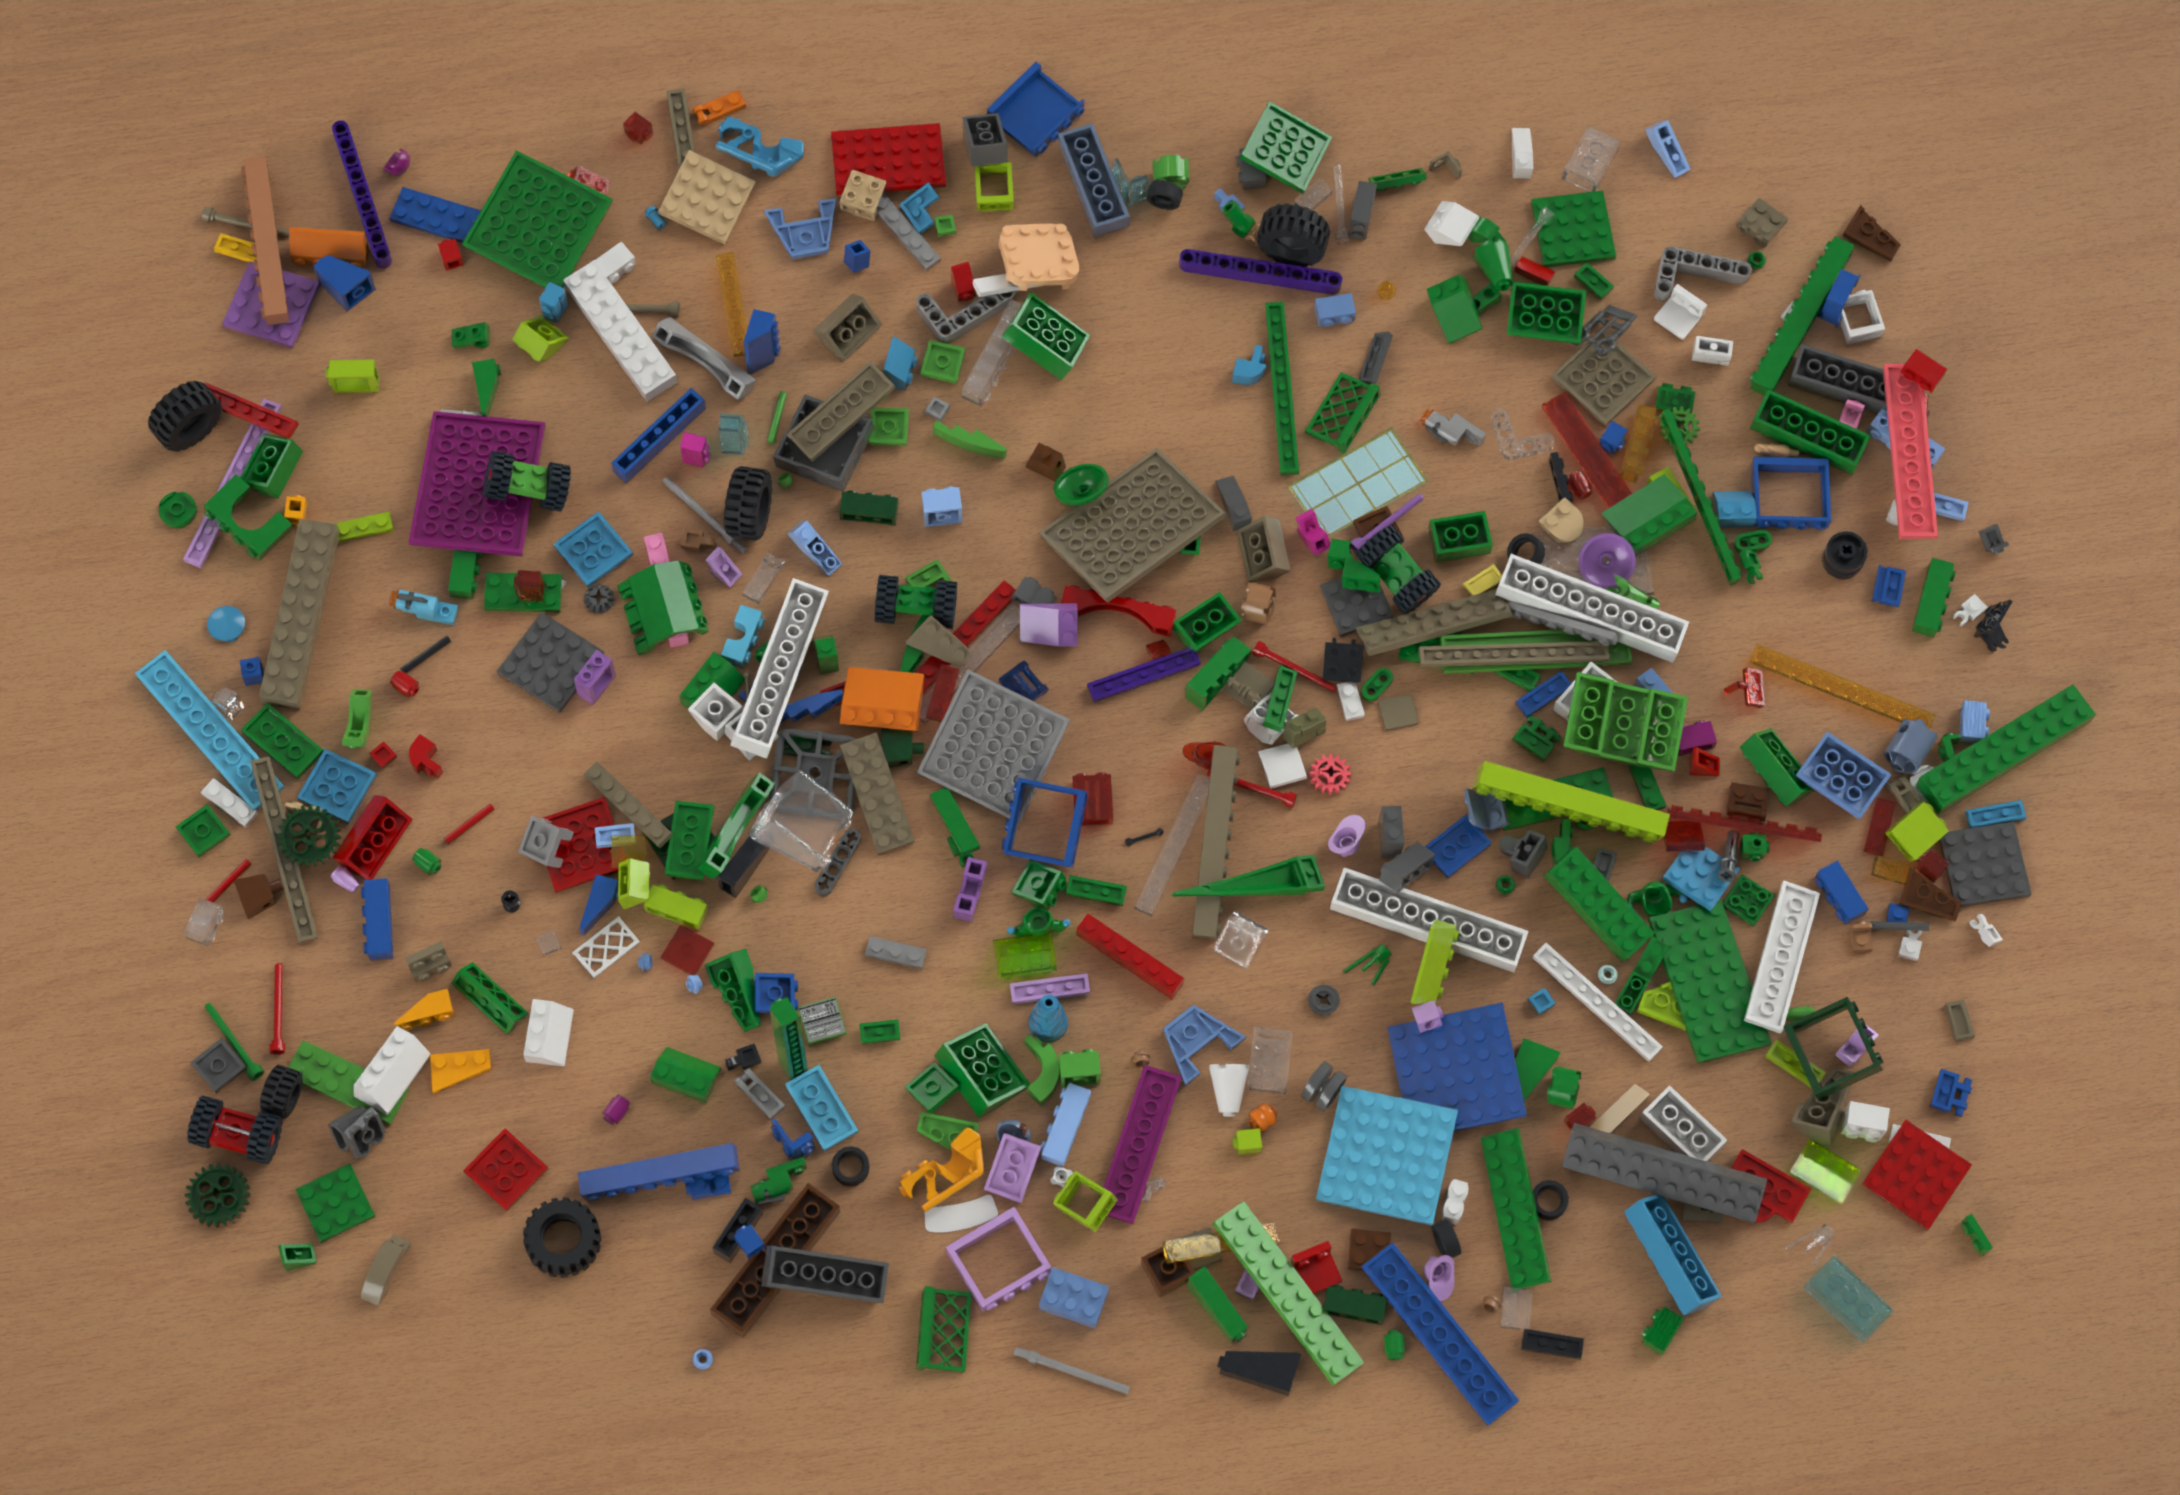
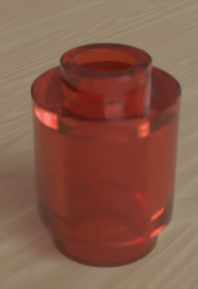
(1580, 484)

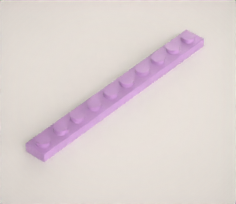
(209, 530)

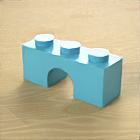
(738, 651)

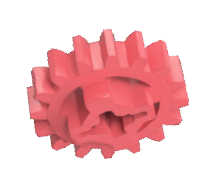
(1323, 775)

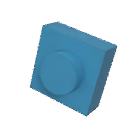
(1541, 1001)

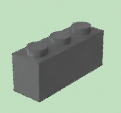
(1407, 867)

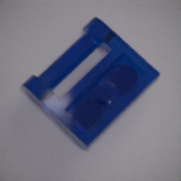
(1014, 682)

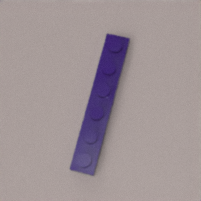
(1143, 674)

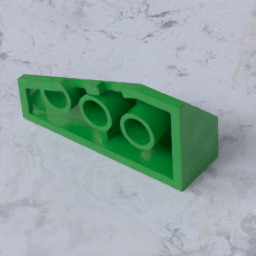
(735, 980)

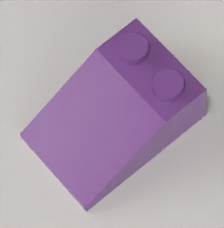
(1049, 624)

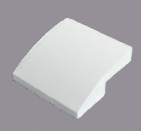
(1282, 765)

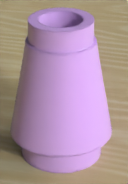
(345, 879)

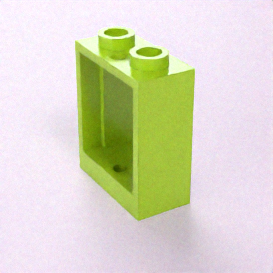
(994, 203)
(353, 376)
(1099, 1211)

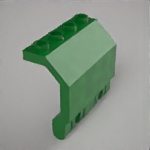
(662, 604)

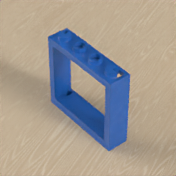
(1804, 465)
(1015, 808)

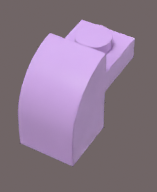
(1854, 1047)

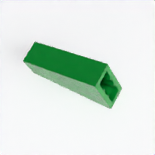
(1533, 1064)
(1217, 1305)

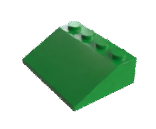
(1546, 312)
(1046, 336)
(1650, 514)
(982, 1069)

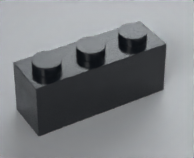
(747, 1214)

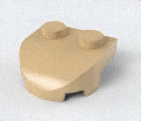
(1563, 522)

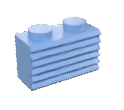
(1973, 721)

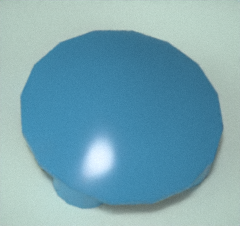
(226, 623)

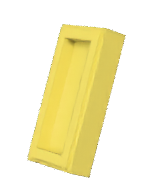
(1483, 581)

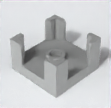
(542, 841)

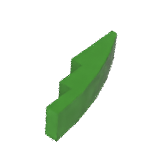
(974, 442)

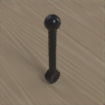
(1128, 842)

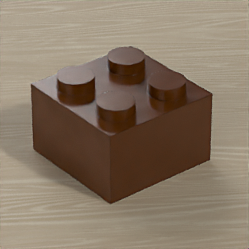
(1163, 1275)

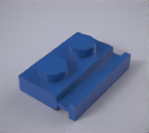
(1888, 586)

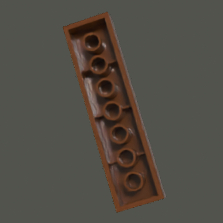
(797, 1229)

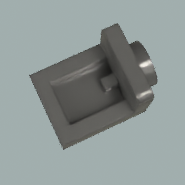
(1992, 539)

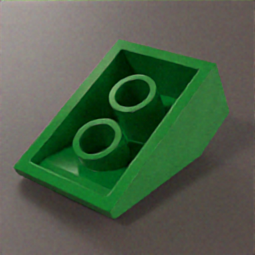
(1455, 308)

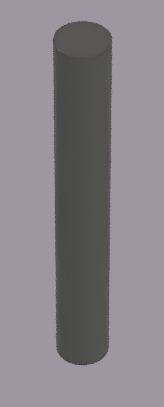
(1900, 926)

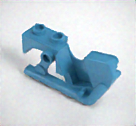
(770, 159)

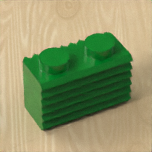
(1662, 1330)

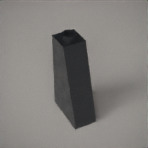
(741, 867)
(1263, 1369)

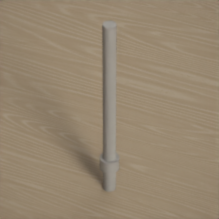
(705, 515)
(1034, 1357)

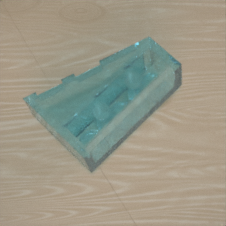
(733, 433)

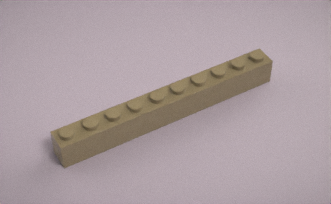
(1215, 839)

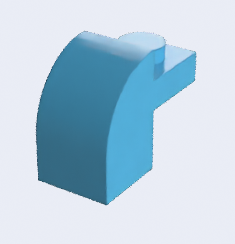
(1252, 371)

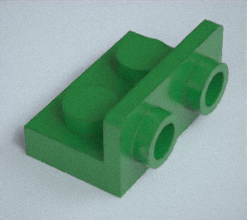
(1670, 397)

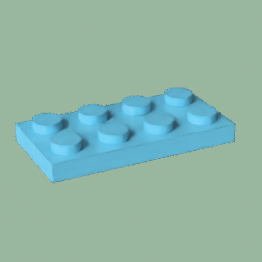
(821, 1108)

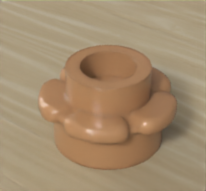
(1140, 1059)
(1491, 1303)

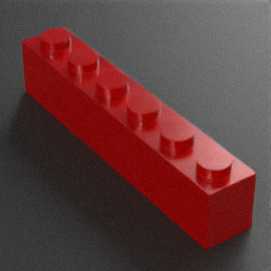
(1129, 956)

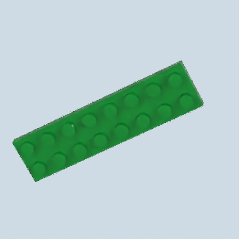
(1515, 1209)

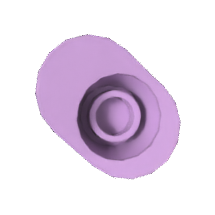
(1347, 836)
(1440, 1275)

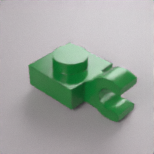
(1751, 563)

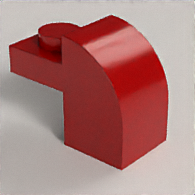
(420, 756)

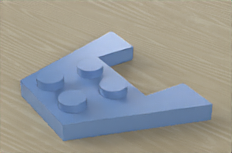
(807, 236)
(1193, 1032)

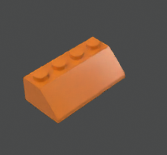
(311, 244)

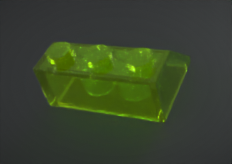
(1024, 955)
(1825, 1171)

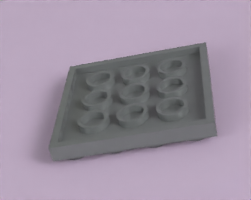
(548, 662)
(1985, 864)

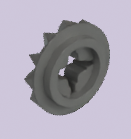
(604, 604)
(1322, 991)

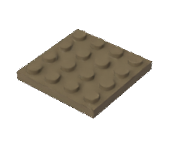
(1603, 382)

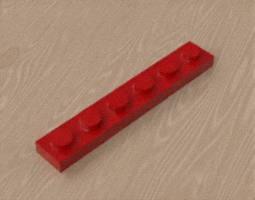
(255, 413)

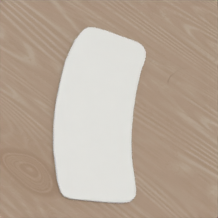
(960, 1215)

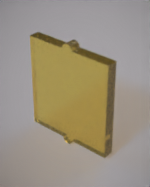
(628, 847)

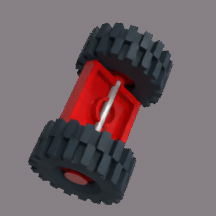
(234, 1130)

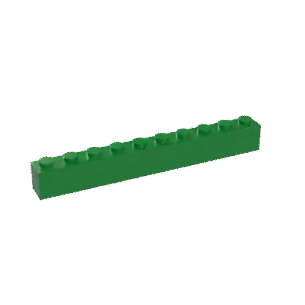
(1801, 317)
(788, 1038)

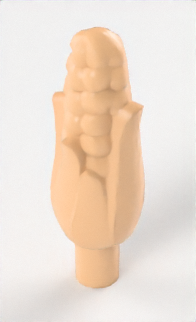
(1774, 450)

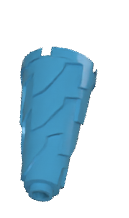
(1048, 1019)

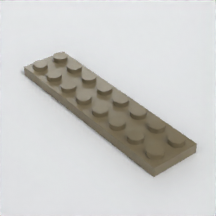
(1433, 622)

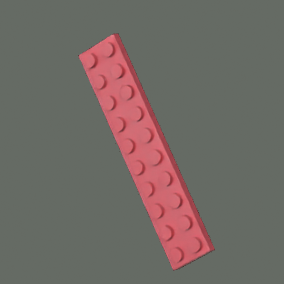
(1910, 455)

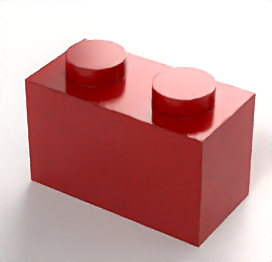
(1923, 371)

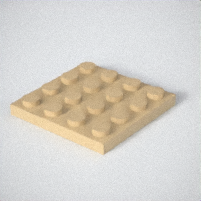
(706, 197)

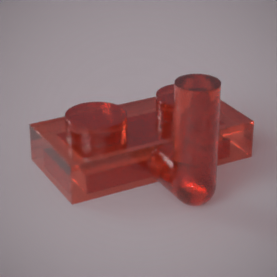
(1752, 687)

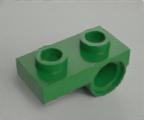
(475, 335)

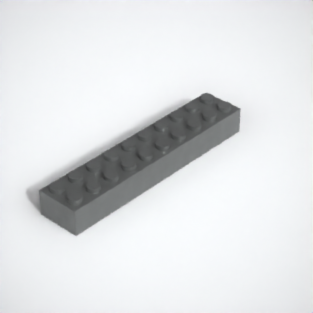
(1664, 1173)

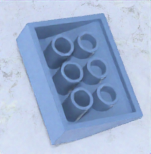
(1843, 775)

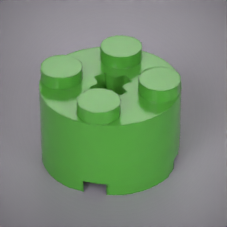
(1172, 169)

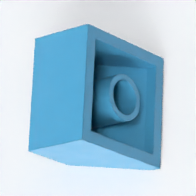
(900, 363)
(1735, 508)

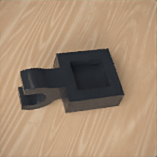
(746, 1057)

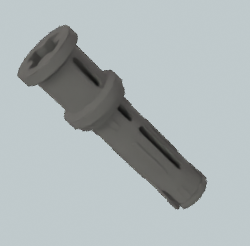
(1732, 840)

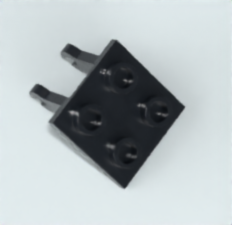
(1990, 628)
(1343, 661)

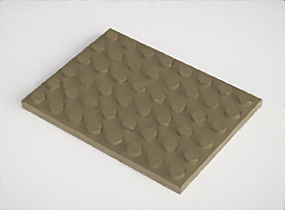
(1133, 525)

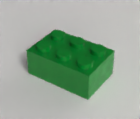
(1460, 536)

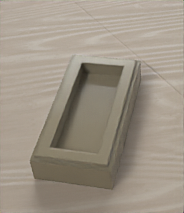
(1959, 1020)

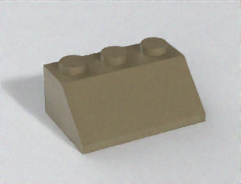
(848, 327)
(1264, 549)

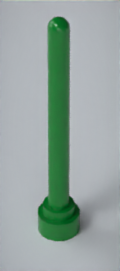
(253, 1070)

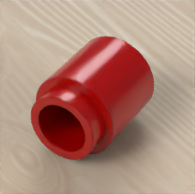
(404, 684)

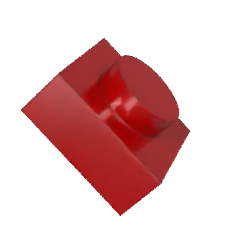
(382, 755)

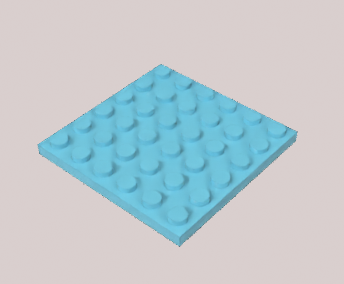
(1387, 1155)

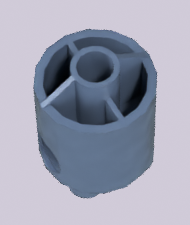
(1910, 746)

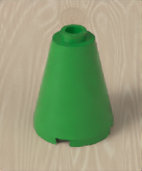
(1495, 263)

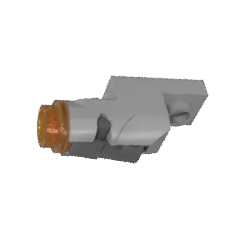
(1453, 430)

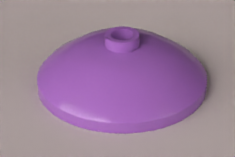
(1621, 560)

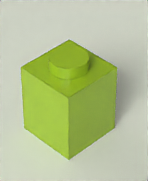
(1247, 1141)

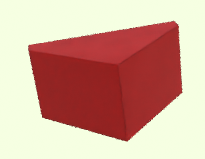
(1703, 763)

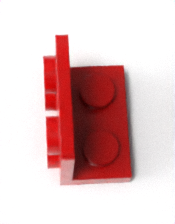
(1317, 1267)

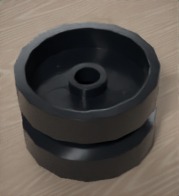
(1844, 555)

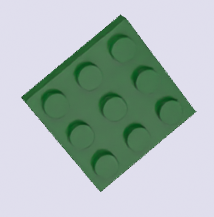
(335, 1203)

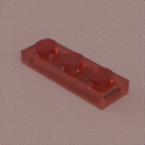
(942, 693)
(1879, 824)

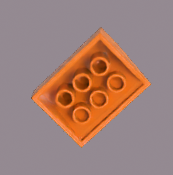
(882, 699)

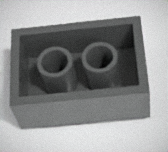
(985, 139)

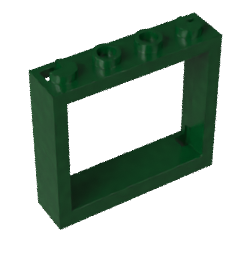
(1819, 1016)

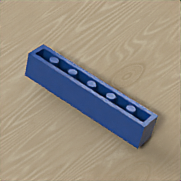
(658, 435)

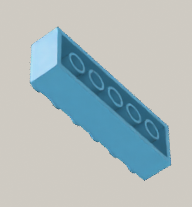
(1672, 1254)

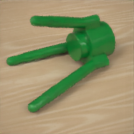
(1379, 956)

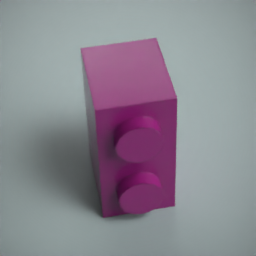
(1697, 735)

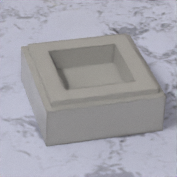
(937, 409)

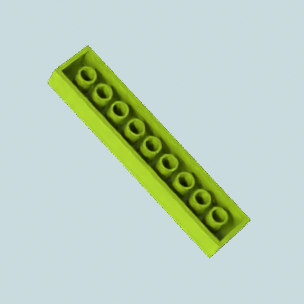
(1570, 801)

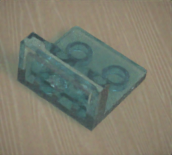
(1133, 190)

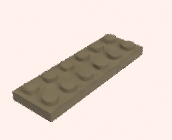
(841, 411)
(877, 793)

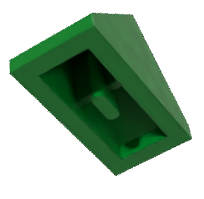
(297, 1255)

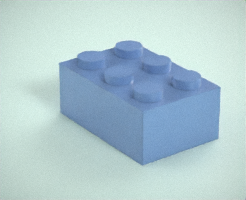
(1073, 1298)

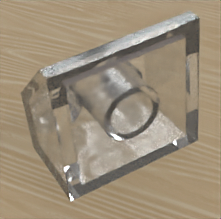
(1240, 939)

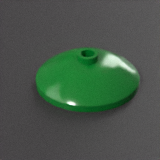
(1081, 484)

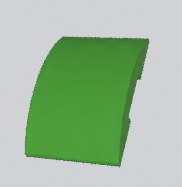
(1625, 723)

